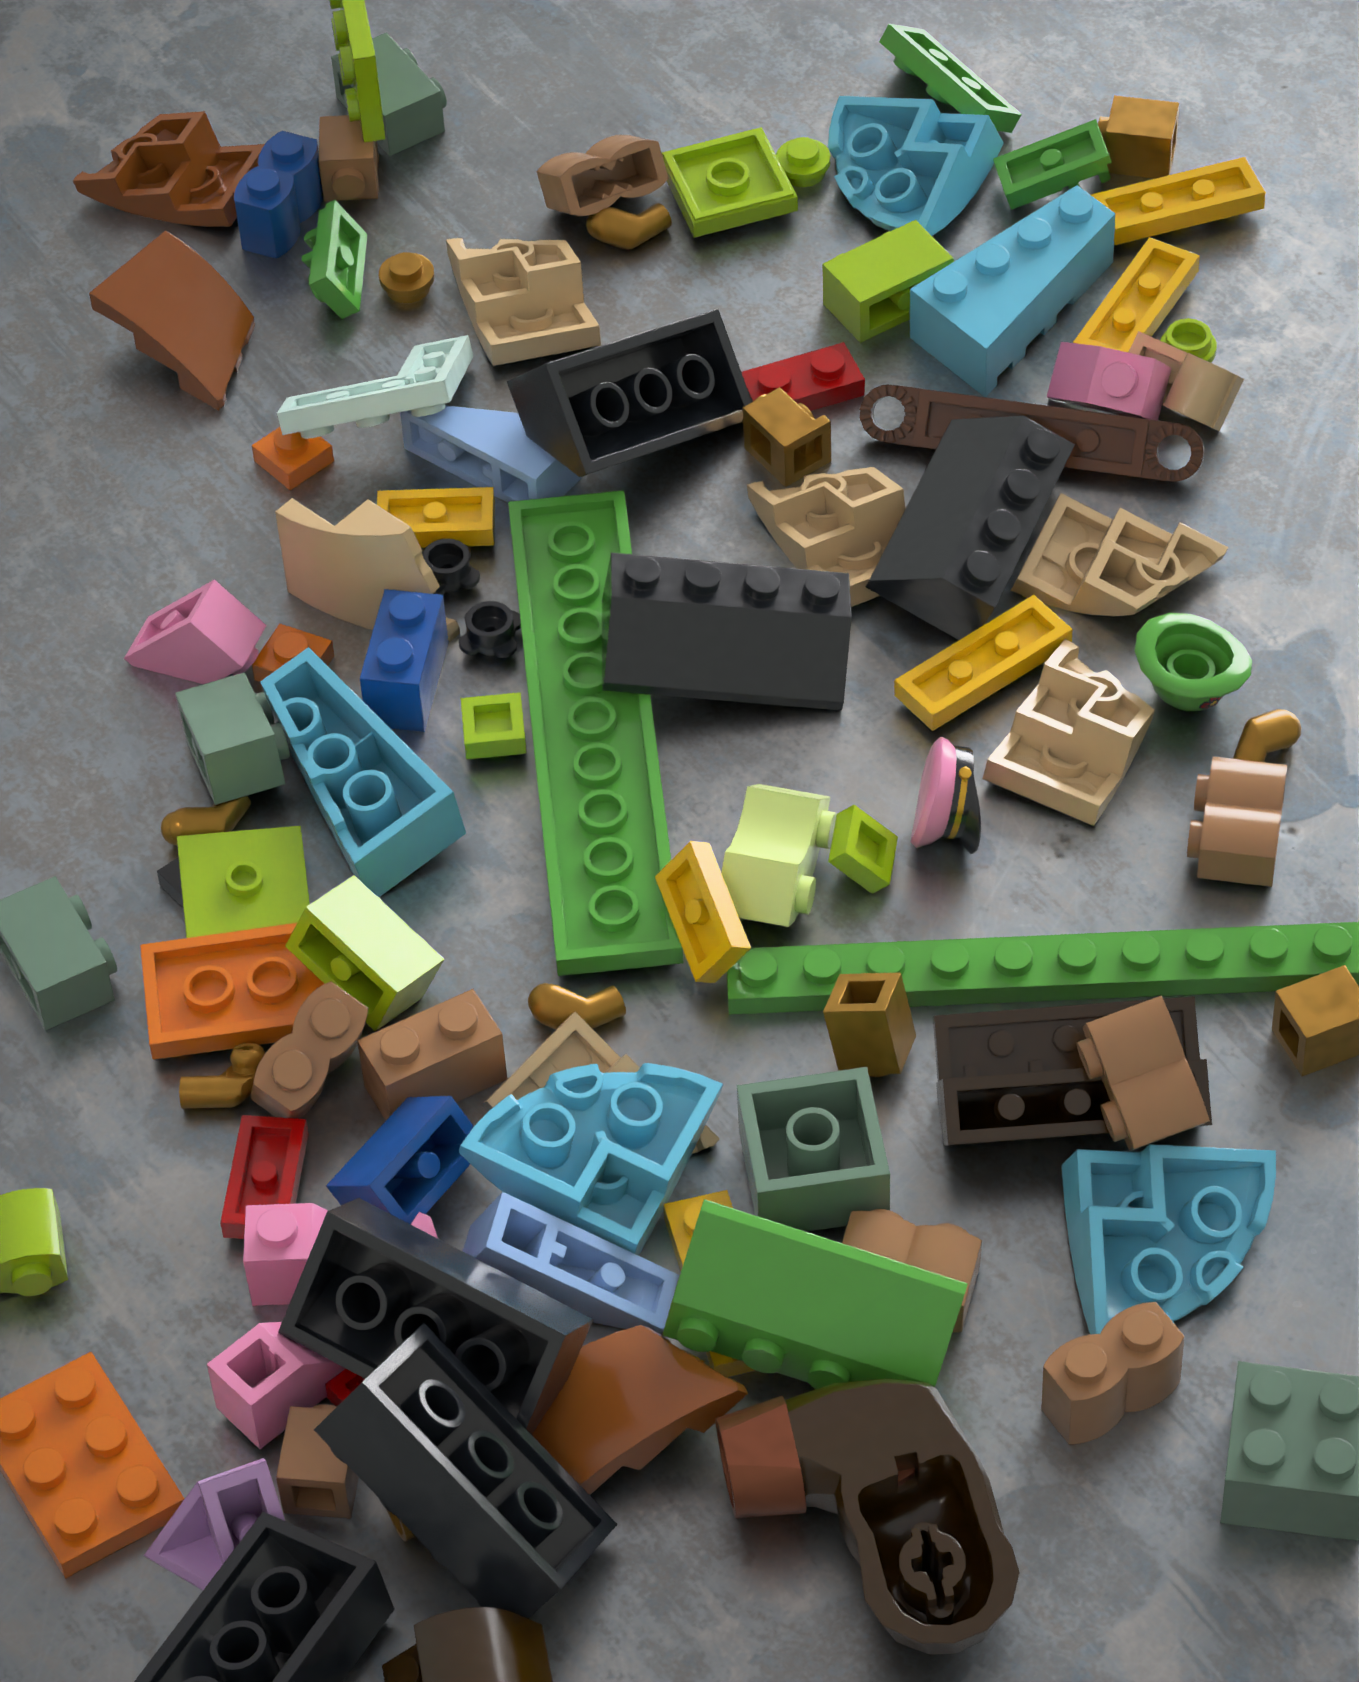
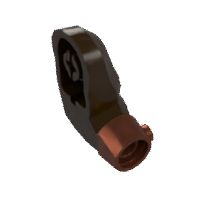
(904, 1496)

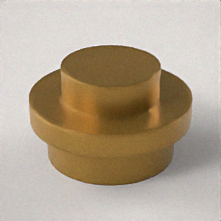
(406, 277)

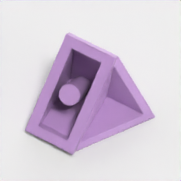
(214, 1522)

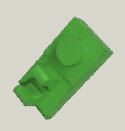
(1053, 164)
(336, 260)

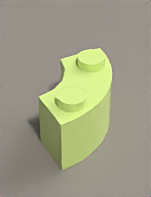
(776, 853)

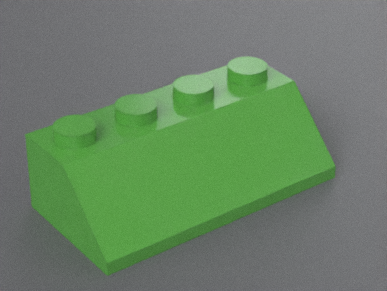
(808, 1304)

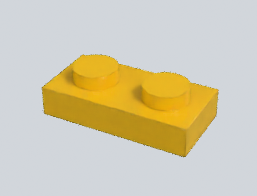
(444, 513)
(702, 912)

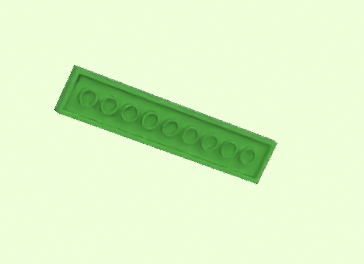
(590, 745)

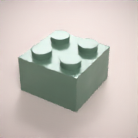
(813, 1148)
(1293, 1452)

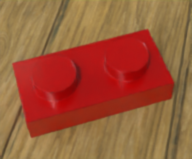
(810, 378)
(263, 1168)

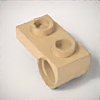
(1194, 384)

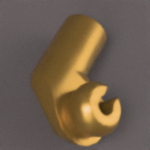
(628, 229)
(1267, 734)
(203, 820)
(554, 1004)
(226, 1089)

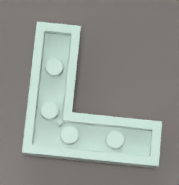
(422, 386)

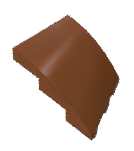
(173, 173)
(179, 315)
(629, 1403)

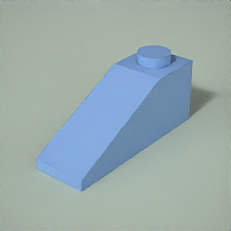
(487, 451)
(572, 1265)

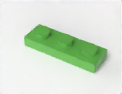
(947, 76)

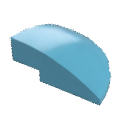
(909, 159)
(596, 1146)
(1162, 1224)

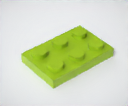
(358, 66)

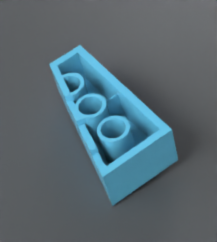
(1012, 287)
(367, 782)

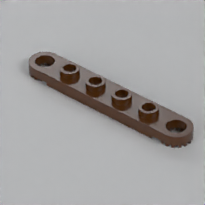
(1101, 440)

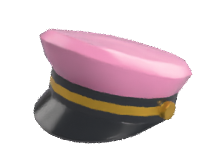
(948, 798)

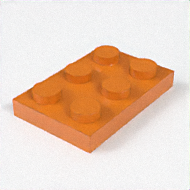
(222, 990)
(82, 1465)

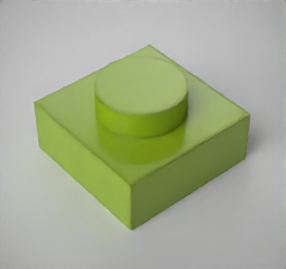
(493, 725)
(863, 849)

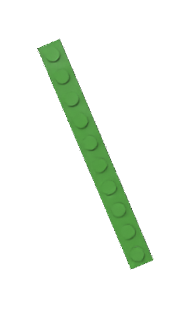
(1050, 966)

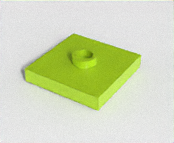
(729, 182)
(242, 879)

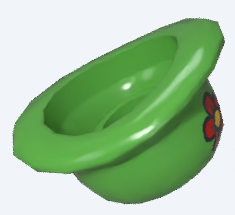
(1191, 660)

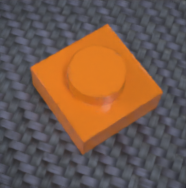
(291, 457)
(286, 644)

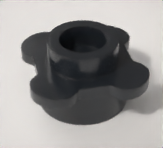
(451, 565)
(490, 630)

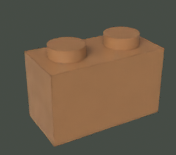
(436, 1052)

